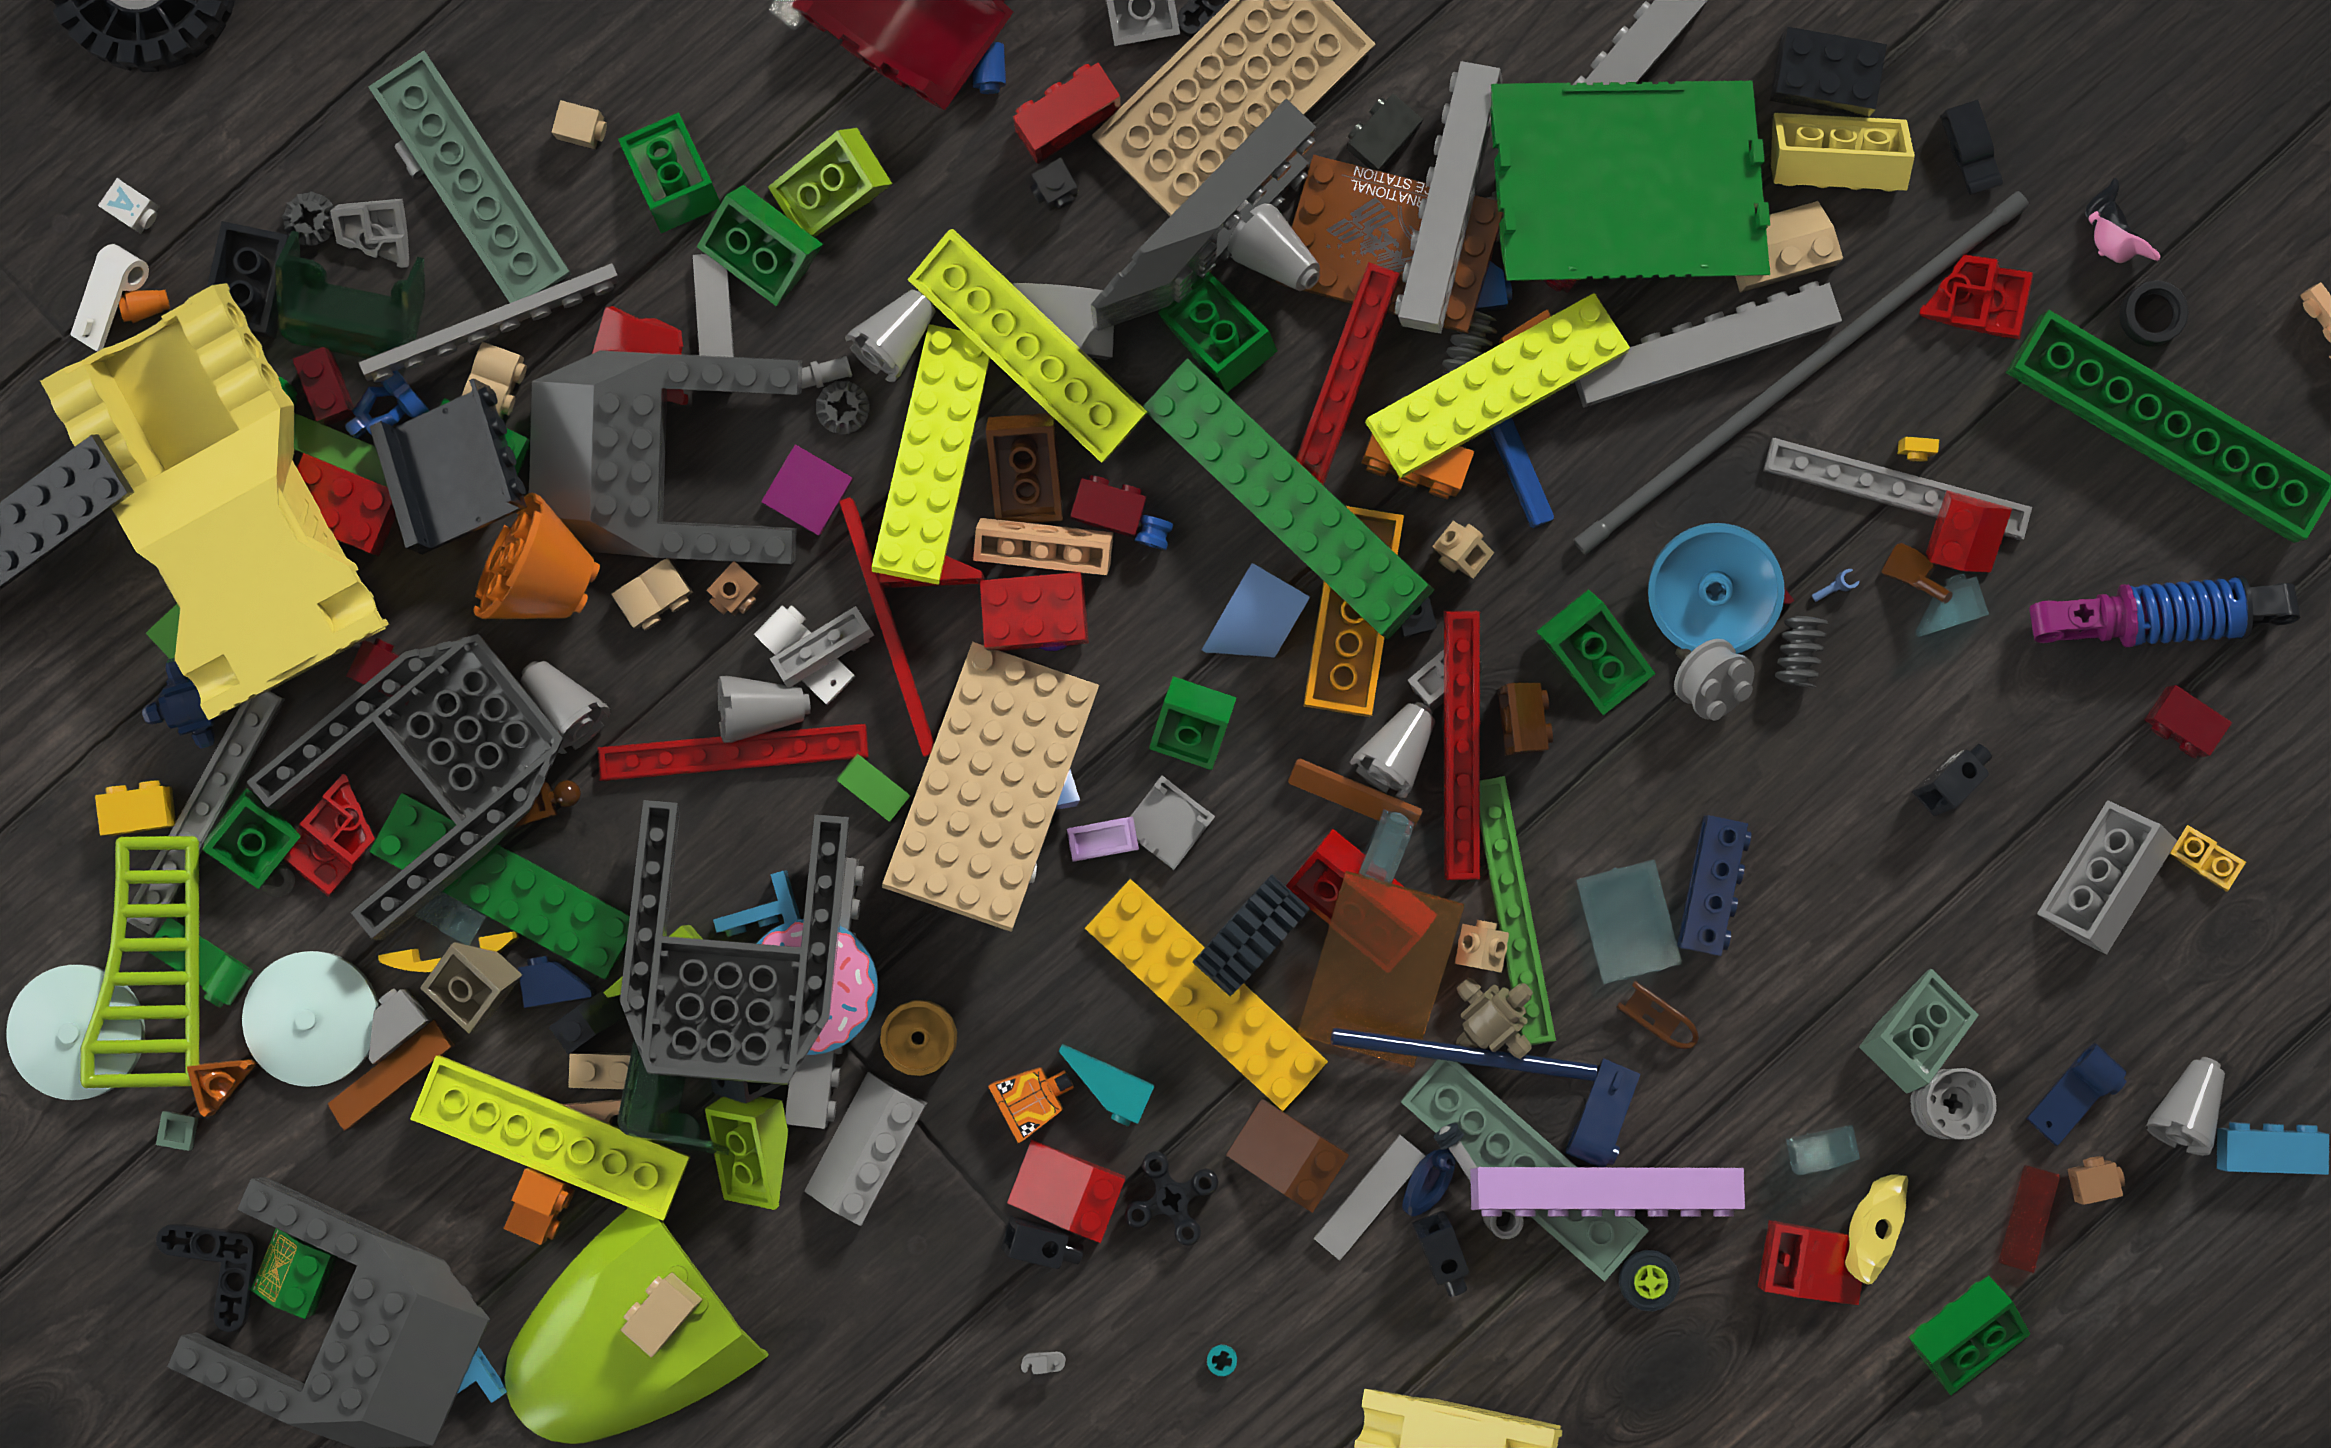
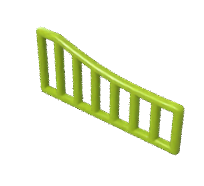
(113, 977)

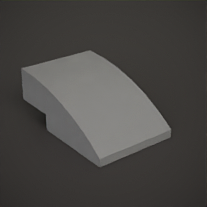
(1141, 20)

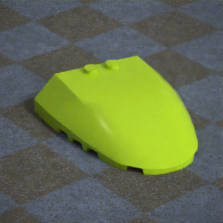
(583, 1377)

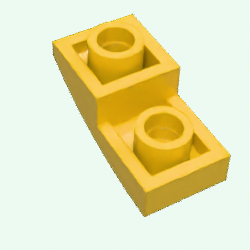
(2207, 858)

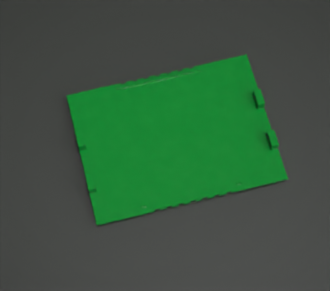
(1629, 180)

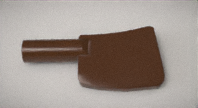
(1914, 569)

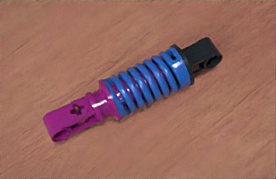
(2168, 612)

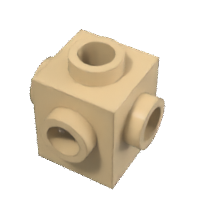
(1463, 549)
(1482, 946)

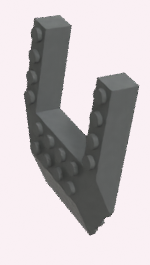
(1201, 228)
(604, 444)
(466, 738)
(724, 1003)
(390, 1350)

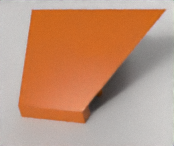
(216, 1082)

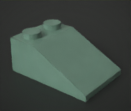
(1919, 1032)

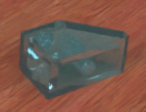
(1965, 605)
(1386, 846)
(1822, 1150)

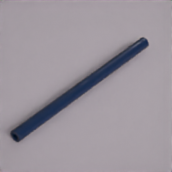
(1463, 1054)

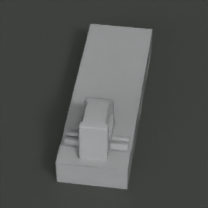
(822, 647)

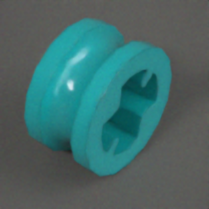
(1228, 1369)

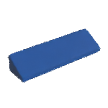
(1521, 473)

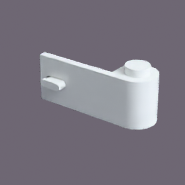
(111, 275)
(786, 629)

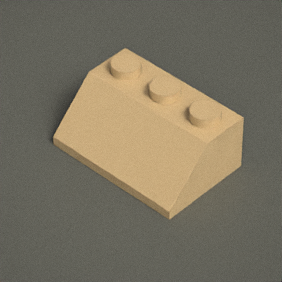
(1798, 244)

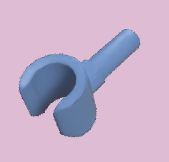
(1838, 584)

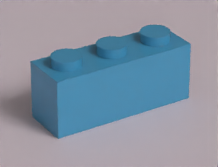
(2272, 1149)

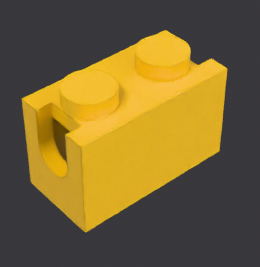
(135, 810)

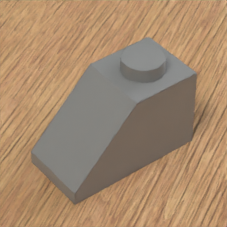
(395, 1023)

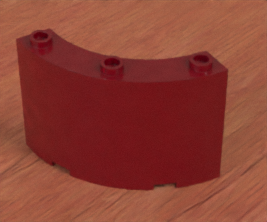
(913, 41)

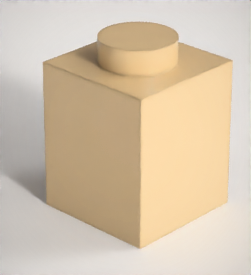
(579, 125)

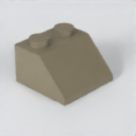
(470, 984)

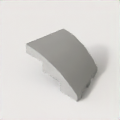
(1071, 312)

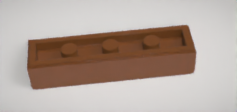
(1348, 792)
(390, 1075)

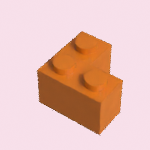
(537, 1206)

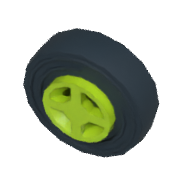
(1661, 1280)

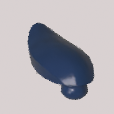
(1429, 1182)

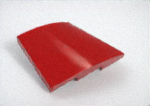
(1982, 298)
(630, 334)
(331, 839)

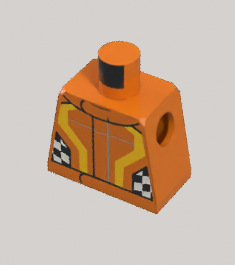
(1030, 1099)

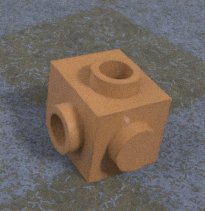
(734, 590)
(2096, 1180)

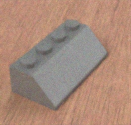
(2107, 876)
(865, 1148)

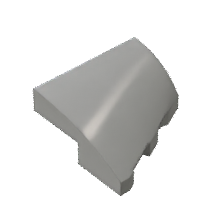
(373, 227)

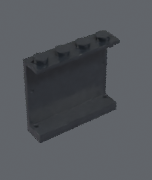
(449, 470)

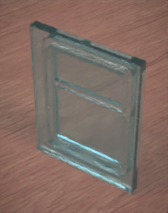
(1628, 921)

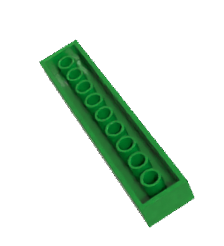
(2172, 426)
(1288, 499)

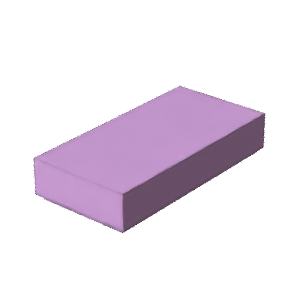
(1102, 839)

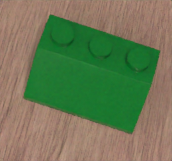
(759, 244)
(1969, 1334)

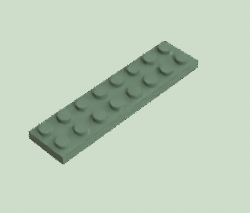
(469, 179)
(1503, 1139)

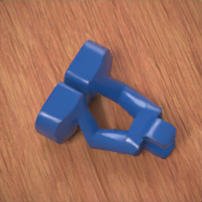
(395, 386)

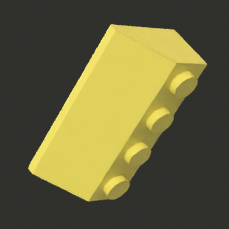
(1841, 152)

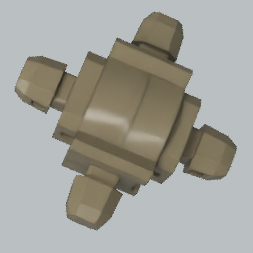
(1494, 1017)

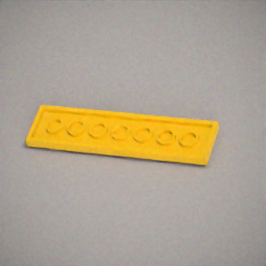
(1235, 1025)

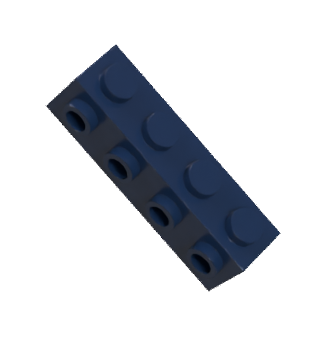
(1713, 885)

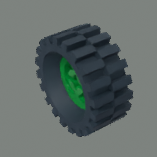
(1251, 935)

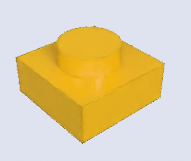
(1918, 448)

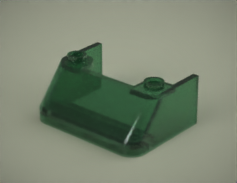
(340, 316)
(652, 1110)

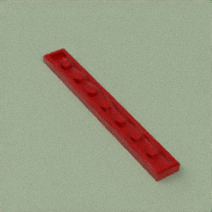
(1347, 370)
(888, 626)
(1461, 745)
(714, 755)

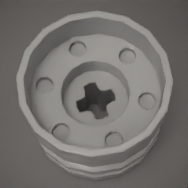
(1972, 1104)

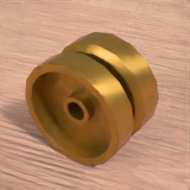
(908, 1055)

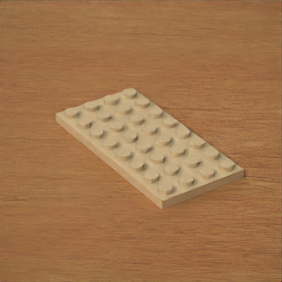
(1225, 87)
(991, 787)

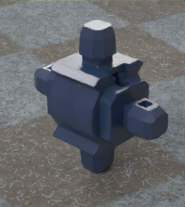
(181, 708)

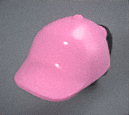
(2111, 230)

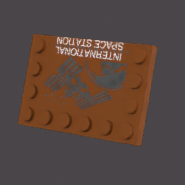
(1369, 216)

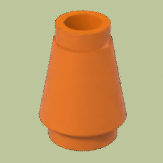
(142, 304)

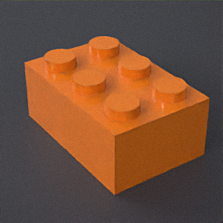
(1442, 475)

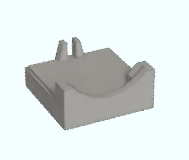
(1169, 822)

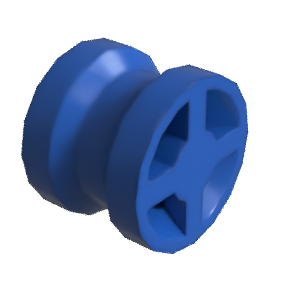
(1154, 532)

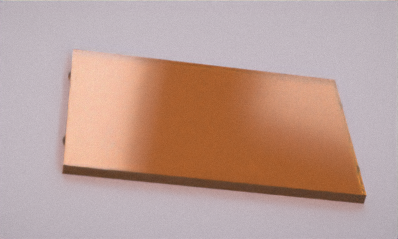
(1380, 963)

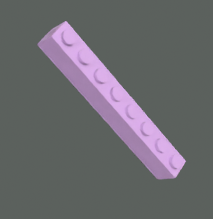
(1606, 1189)

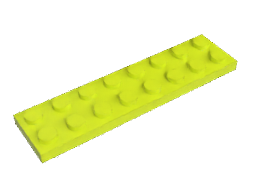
(1027, 345)
(1497, 385)
(932, 457)
(549, 1137)

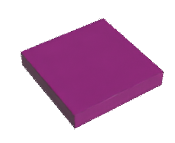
(807, 490)

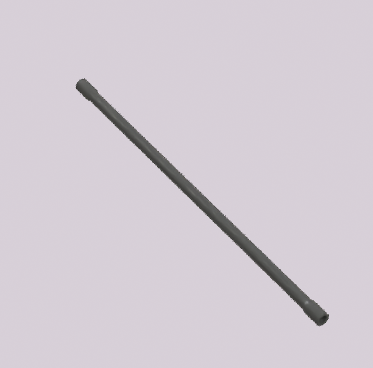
(2000, 216)

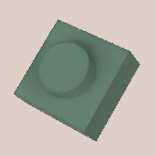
(177, 1130)

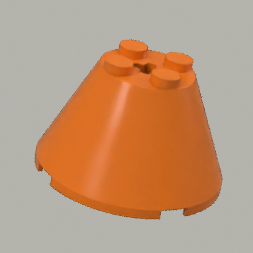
(535, 568)

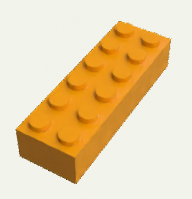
(1345, 644)

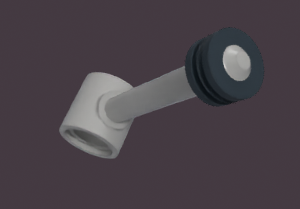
(1450, 1137)

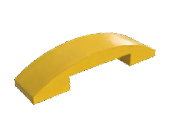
(410, 959)

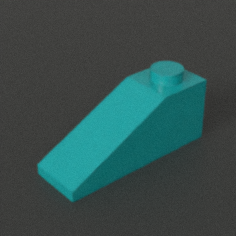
(1114, 1088)

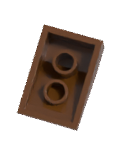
(1024, 468)
(1524, 718)
(1287, 1155)

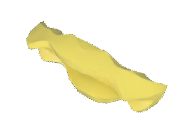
(1866, 1250)

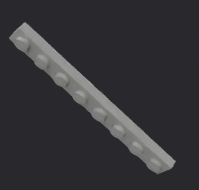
(477, 328)

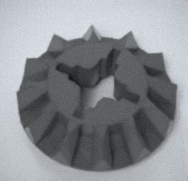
(322, 222)
(851, 420)

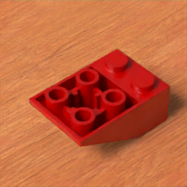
(1807, 1264)

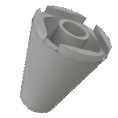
(1273, 249)
(892, 334)
(564, 703)
(757, 707)
(1396, 750)
(2191, 1108)

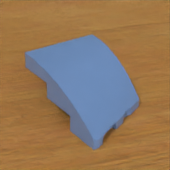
(1257, 616)

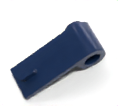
(2075, 1092)
(1603, 1115)

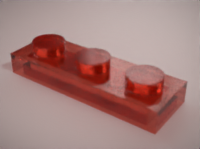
(2029, 1218)

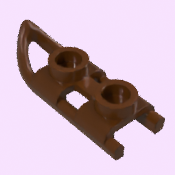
(1664, 1023)

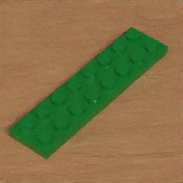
(513, 891)

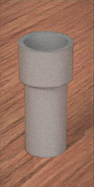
(411, 163)

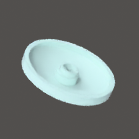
(309, 1018)
(50, 1025)

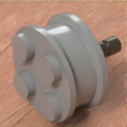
(1713, 678)

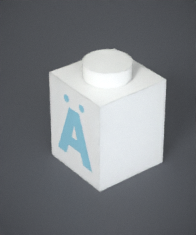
(129, 206)

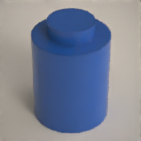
(990, 71)

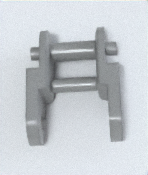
(1043, 1362)

